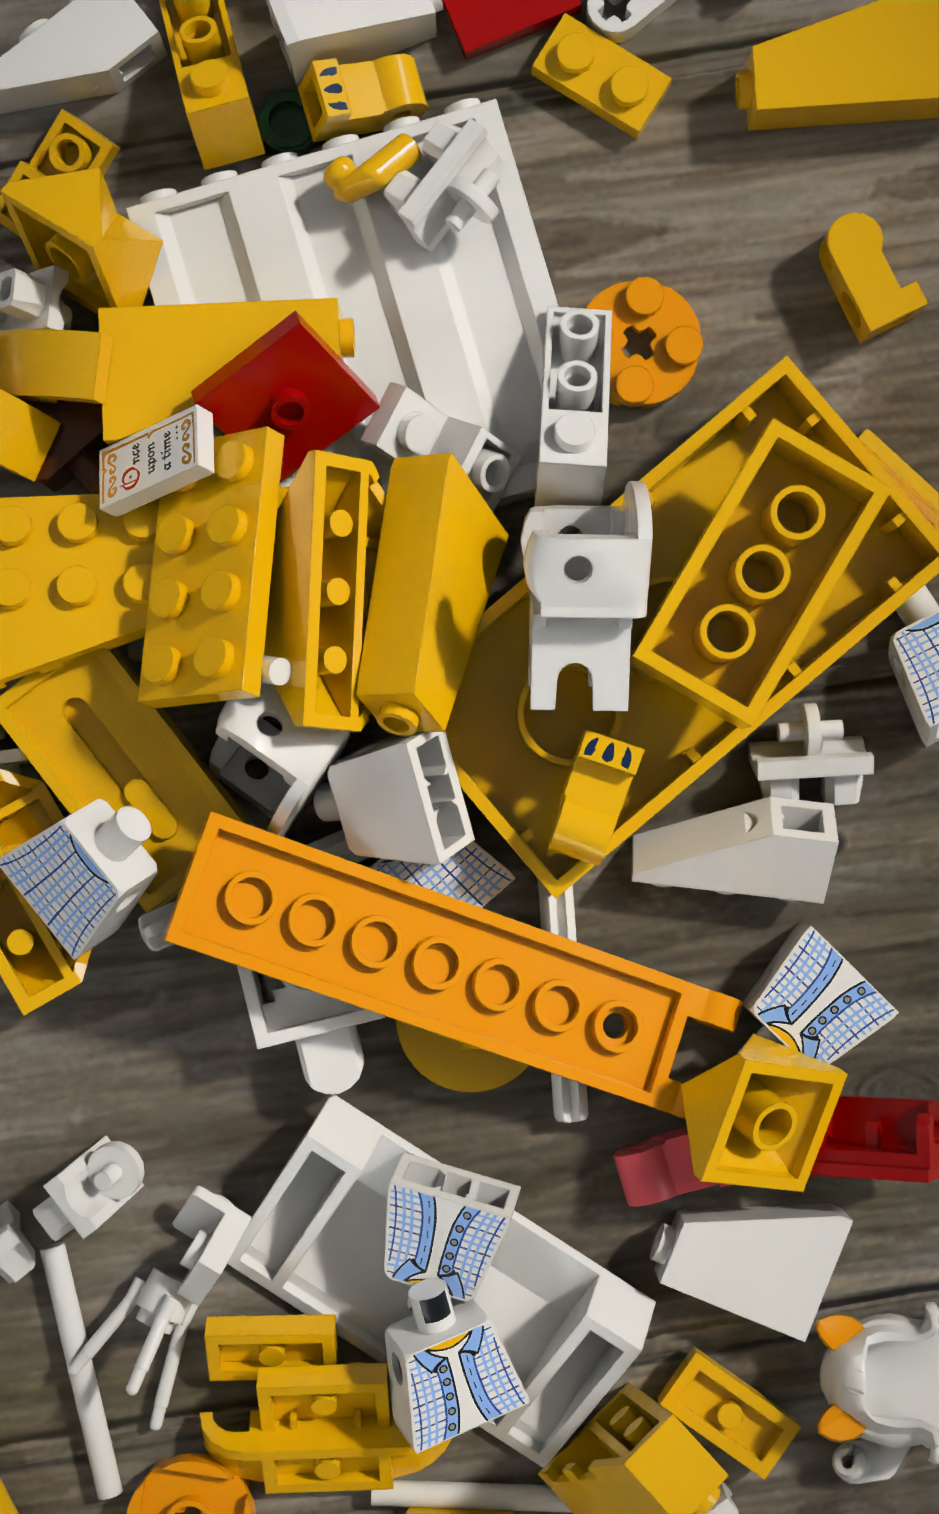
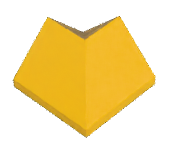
(75, 226)
(760, 1116)

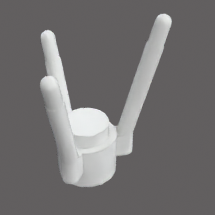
(163, 1312)

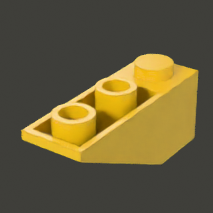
(212, 81)

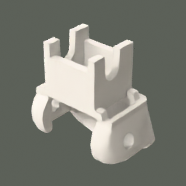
(586, 594)
(295, 757)

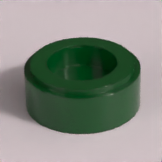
(284, 123)

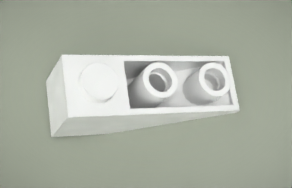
(79, 55)
(574, 407)
(750, 849)

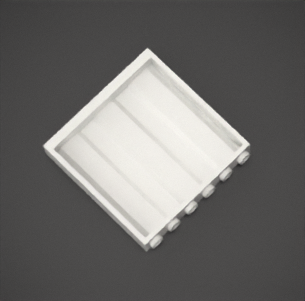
(444, 322)

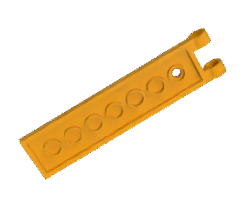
(437, 962)

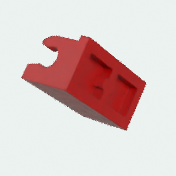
(881, 1140)

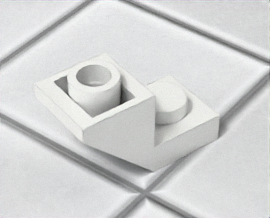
(414, 427)

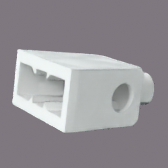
(398, 800)

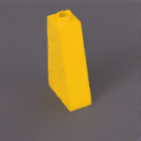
(846, 69)
(174, 348)
(426, 593)

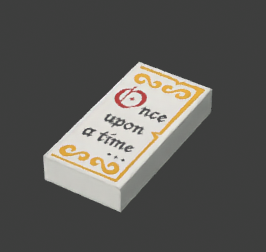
(156, 461)

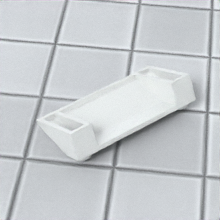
(554, 1309)

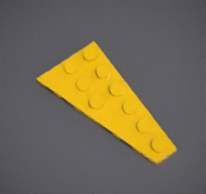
(71, 579)

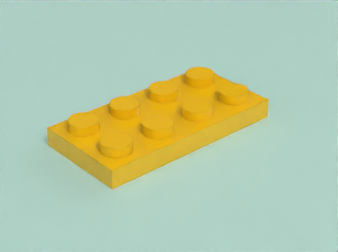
(213, 577)

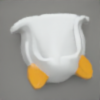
(881, 1379)

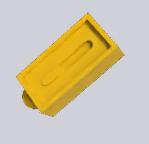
(99, 742)

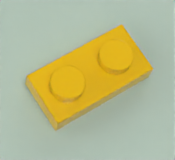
(601, 76)
(244, 1343)
(729, 1412)

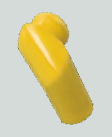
(355, 183)

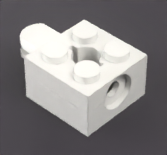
(319, 1025)

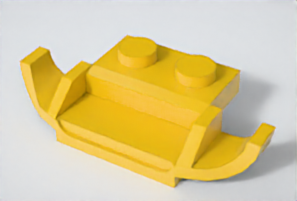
(319, 1432)

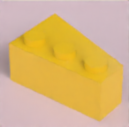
(634, 1462)

